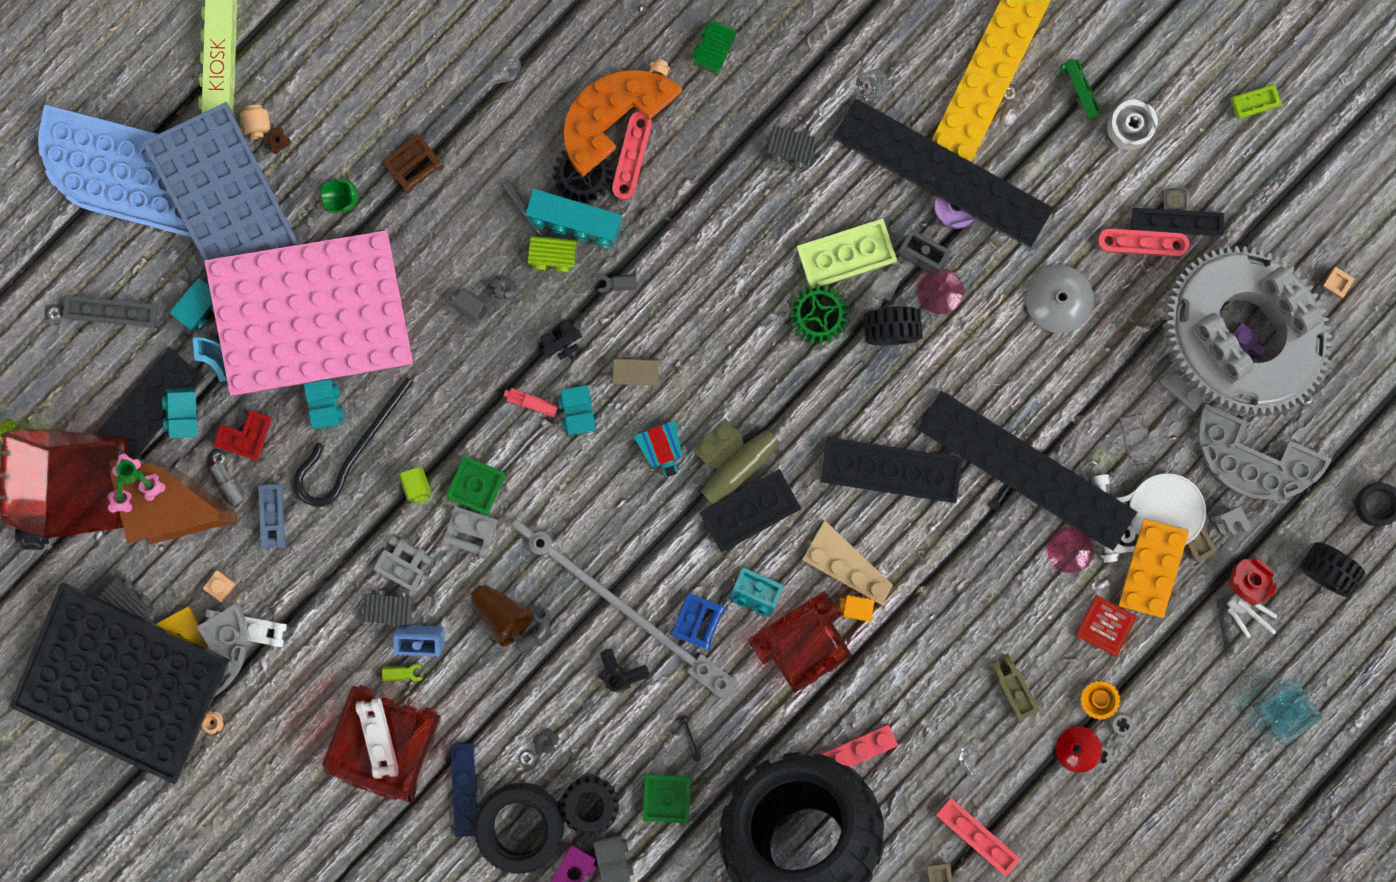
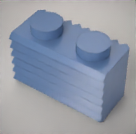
(419, 640)

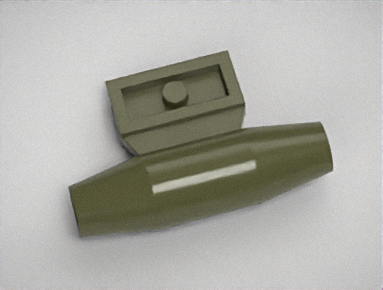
(731, 458)

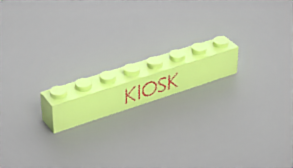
(218, 54)

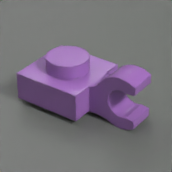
(1247, 341)

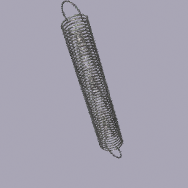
(1223, 627)

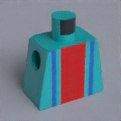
(661, 447)

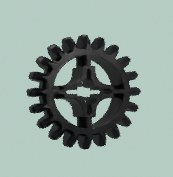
(574, 178)

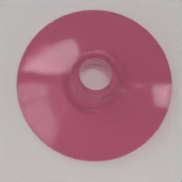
(936, 302)
(1058, 550)

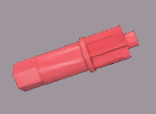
(531, 402)

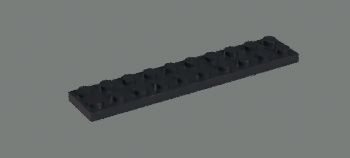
(943, 173)
(1027, 470)

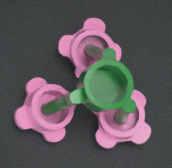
(127, 473)

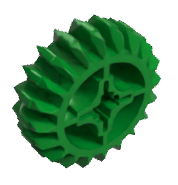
(800, 321)

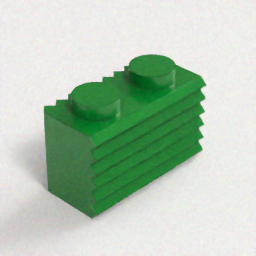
(714, 47)

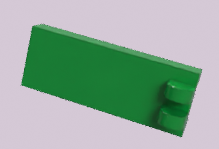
(1082, 87)

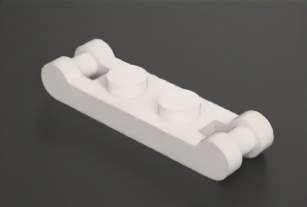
(259, 629)
(377, 738)

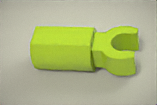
(400, 673)

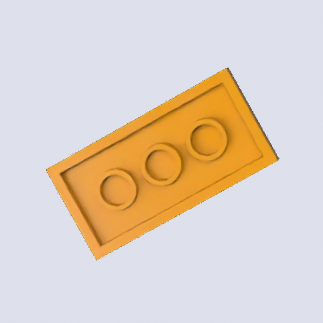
(1153, 567)

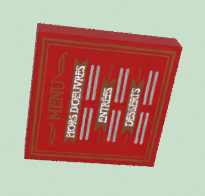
(1105, 625)

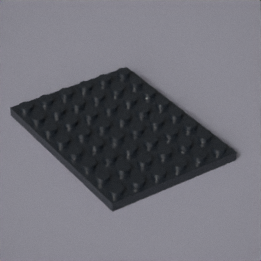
(119, 683)

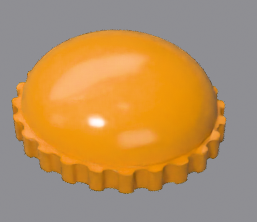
(1100, 700)

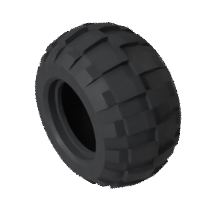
(794, 786)

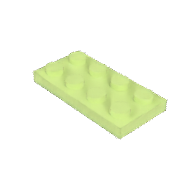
(847, 254)

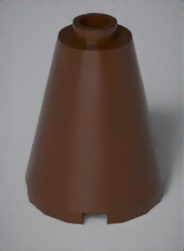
(501, 614)

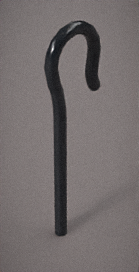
(352, 457)

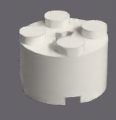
(1134, 112)

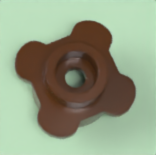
(283, 142)

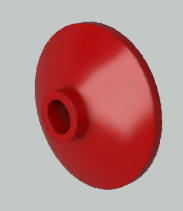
(1090, 749)

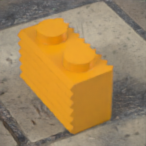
(856, 607)

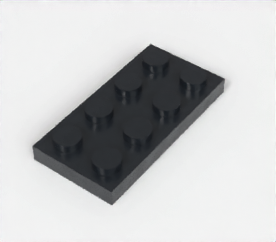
(750, 510)

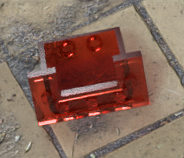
(803, 642)

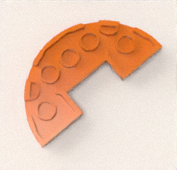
(604, 104)

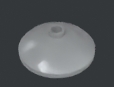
(1048, 310)

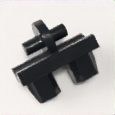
(552, 346)

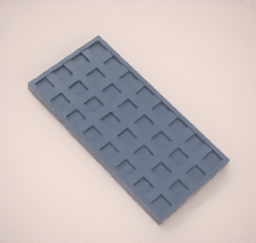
(219, 186)

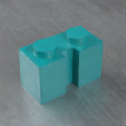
(194, 306)
(324, 404)
(577, 410)
(181, 413)

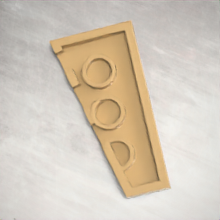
(838, 559)

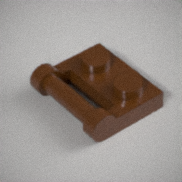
(410, 156)

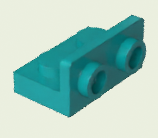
(756, 592)

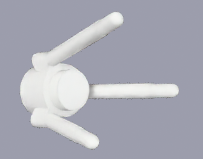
(1240, 606)

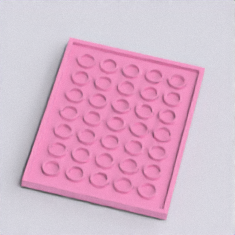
(308, 313)

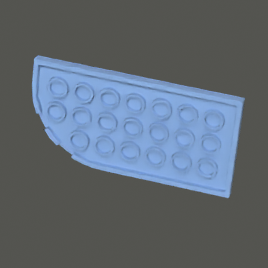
(105, 168)

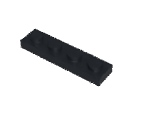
(1178, 221)

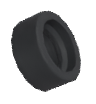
(1360, 504)

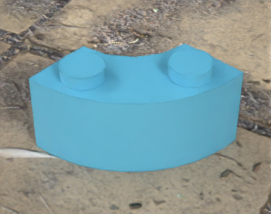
(209, 351)

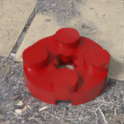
(1244, 588)

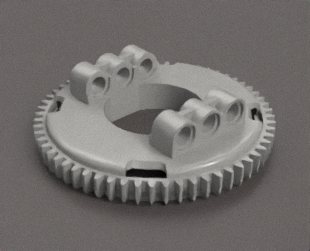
(1213, 355)

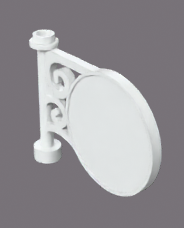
(1161, 499)

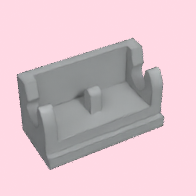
(1234, 520)

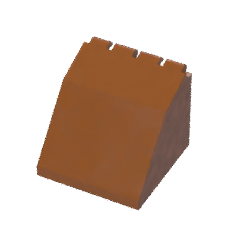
(173, 513)

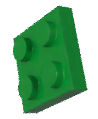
(476, 485)
(666, 798)

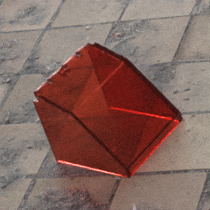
(58, 481)

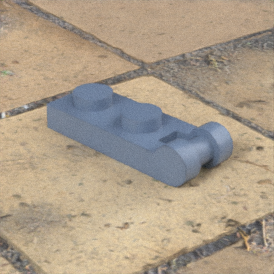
(271, 515)

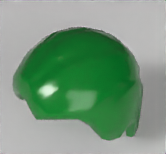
(339, 196)

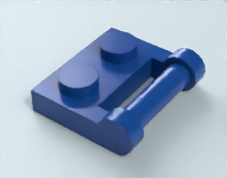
(691, 618)

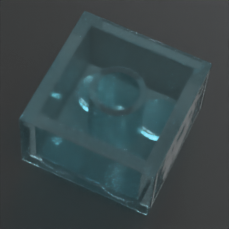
(1287, 711)

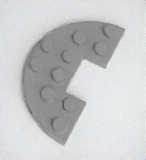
(1251, 471)
(228, 637)

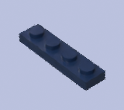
(464, 788)

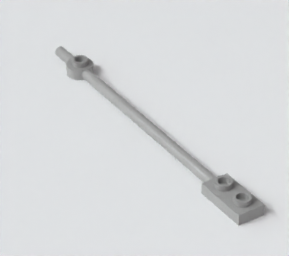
(701, 668)

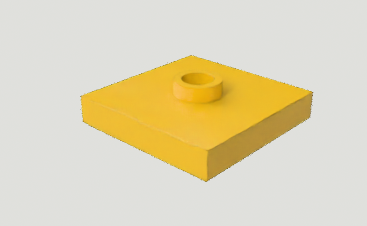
(184, 625)

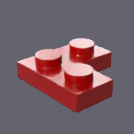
(245, 442)

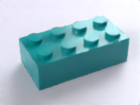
(574, 219)

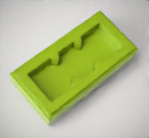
(1256, 102)

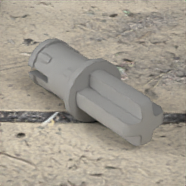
(226, 484)

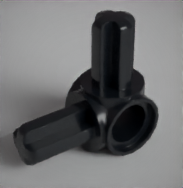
(613, 670)

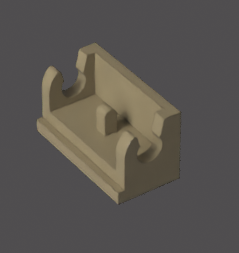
(636, 371)

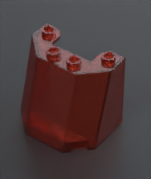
(411, 738)

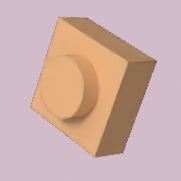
(1338, 282)
(219, 586)

